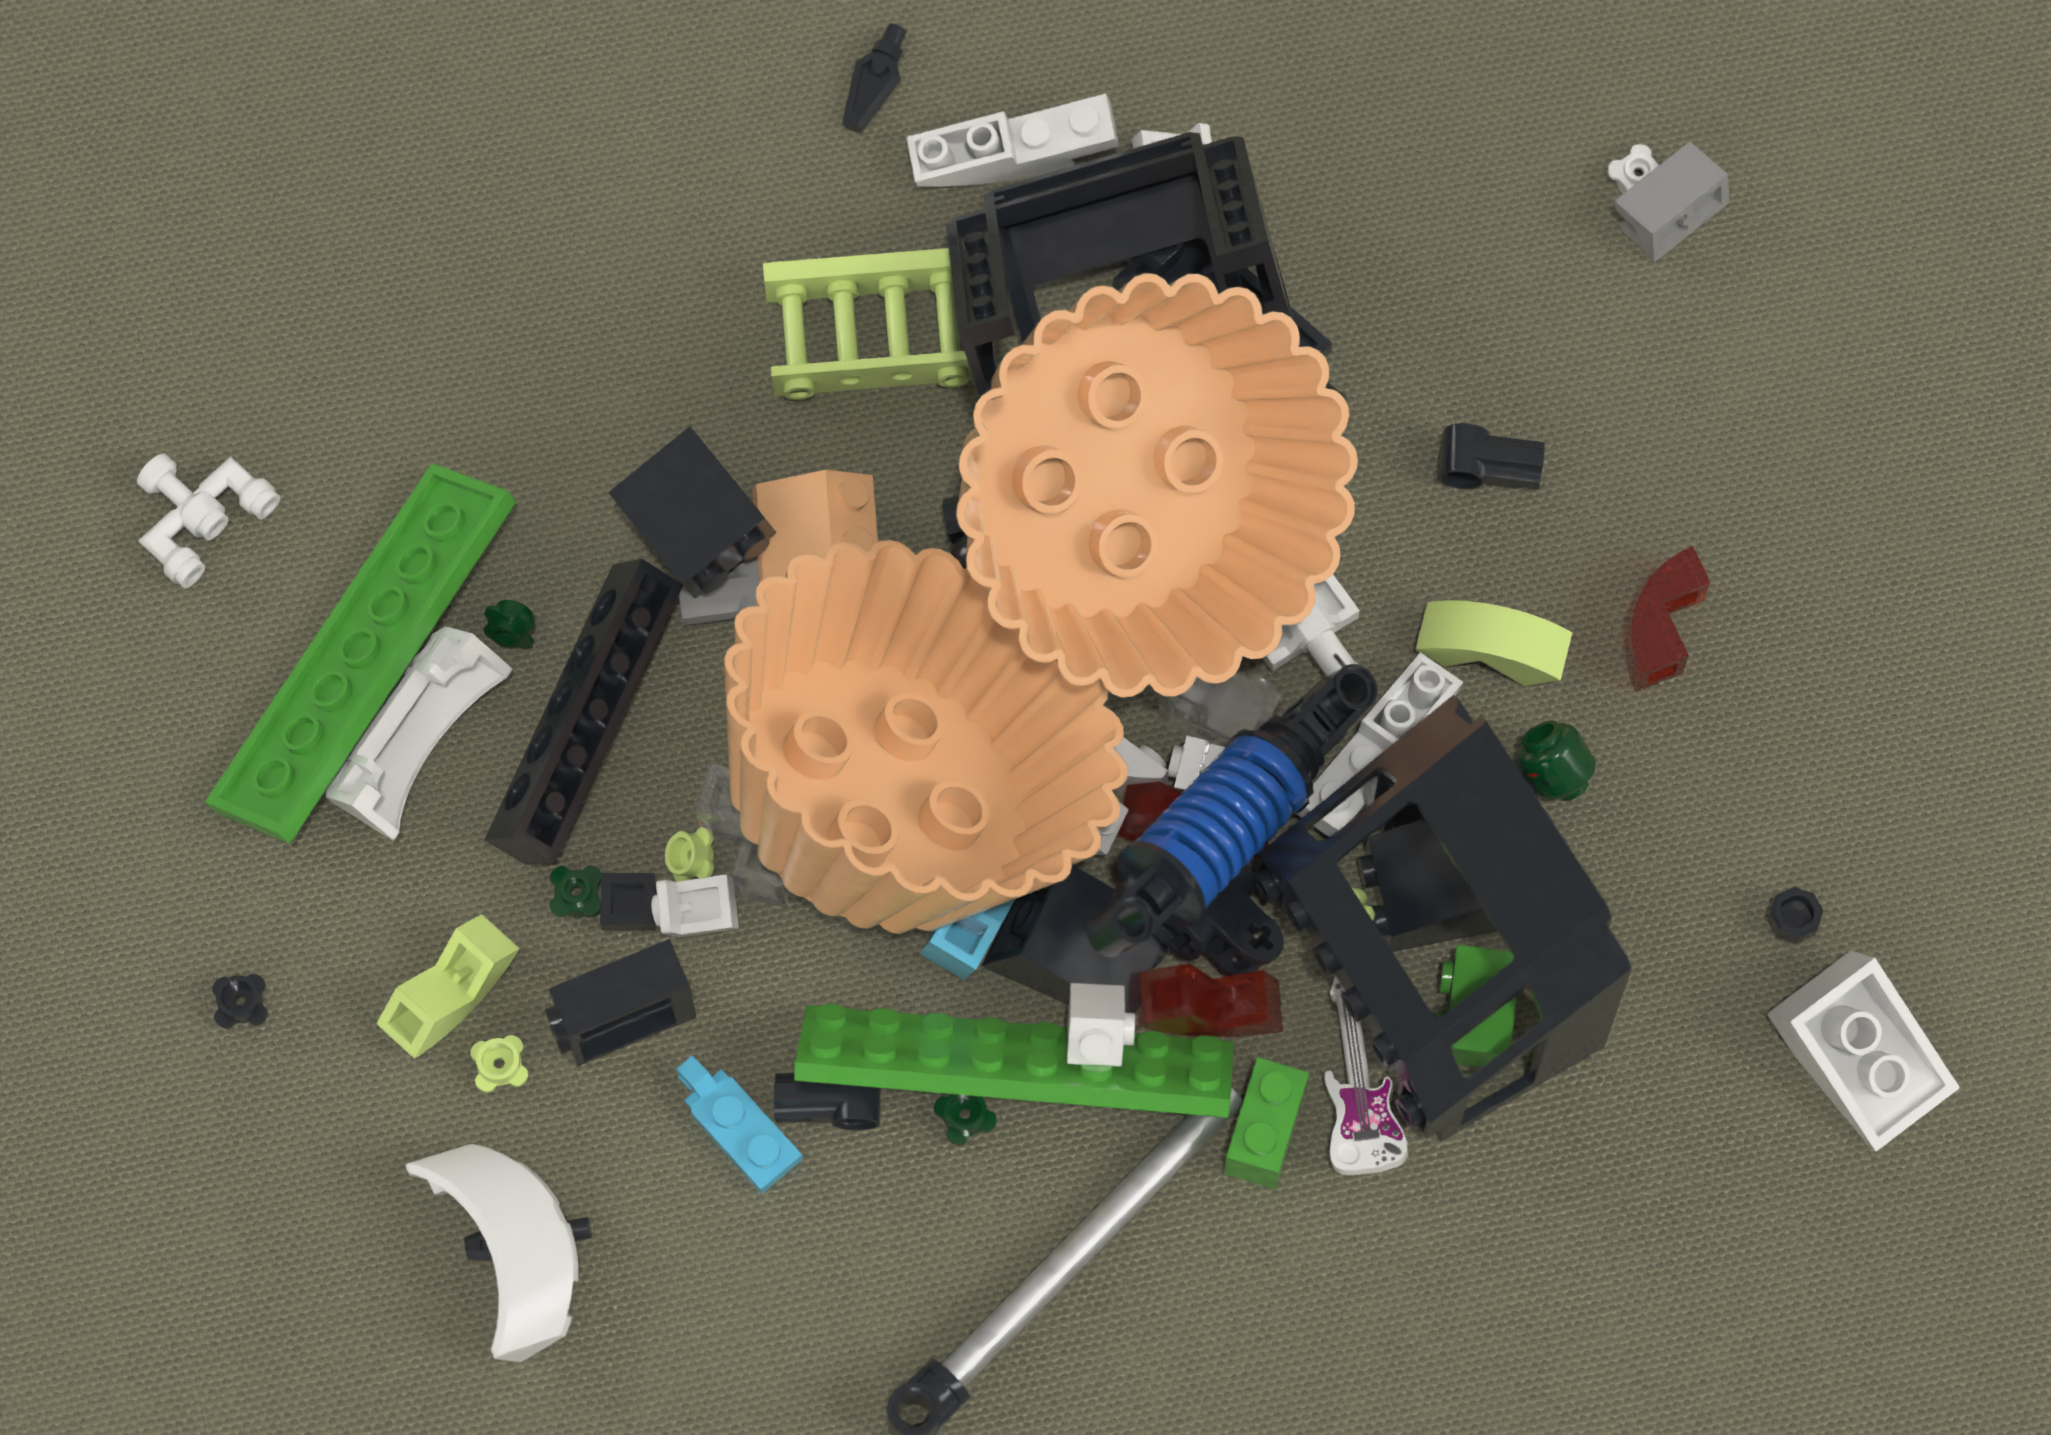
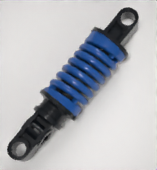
(1228, 814)

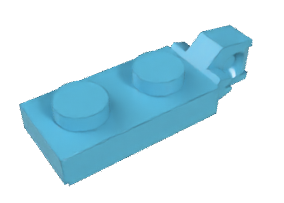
(738, 1125)

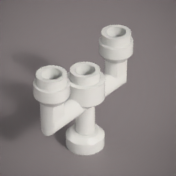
(197, 511)

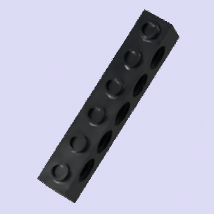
(583, 712)

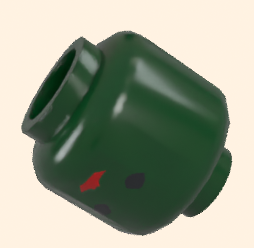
(1556, 760)

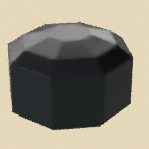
(1795, 915)

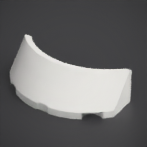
(416, 714)
(526, 1239)

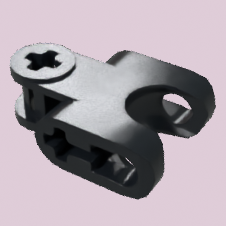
(1229, 931)

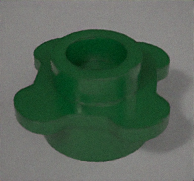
(510, 624)
(585, 903)
(961, 1129)

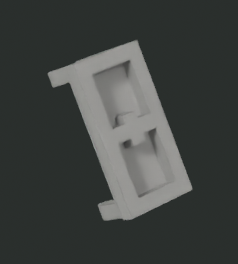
(1673, 201)

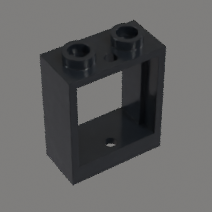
(620, 1003)

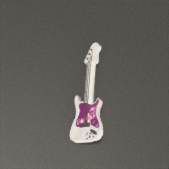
(1365, 1130)

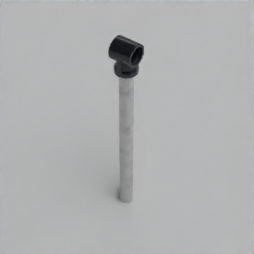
(942, 1386)

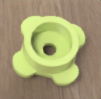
(690, 854)
(495, 1049)

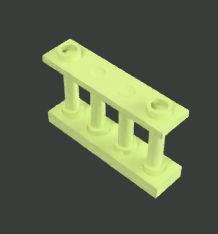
(842, 281)

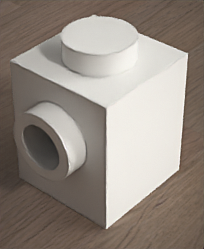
(1098, 1025)

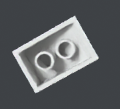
(1864, 1048)

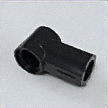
(1476, 458)
(814, 1102)

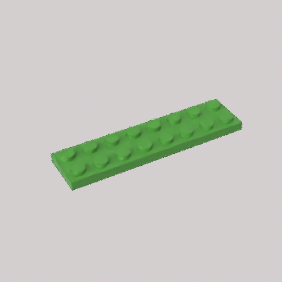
(360, 653)
(1009, 1061)

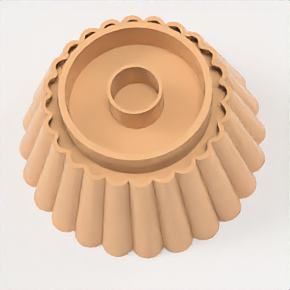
(1156, 485)
(907, 744)

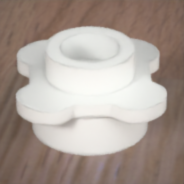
(1624, 169)

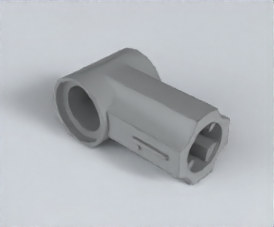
(727, 600)

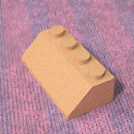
(814, 514)

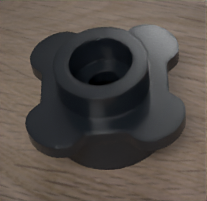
(236, 986)

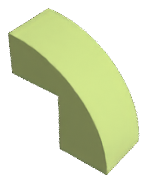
(1501, 637)
(445, 994)

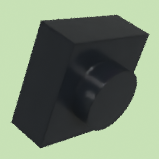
(627, 901)

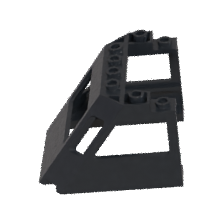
(1100, 217)
(1519, 877)

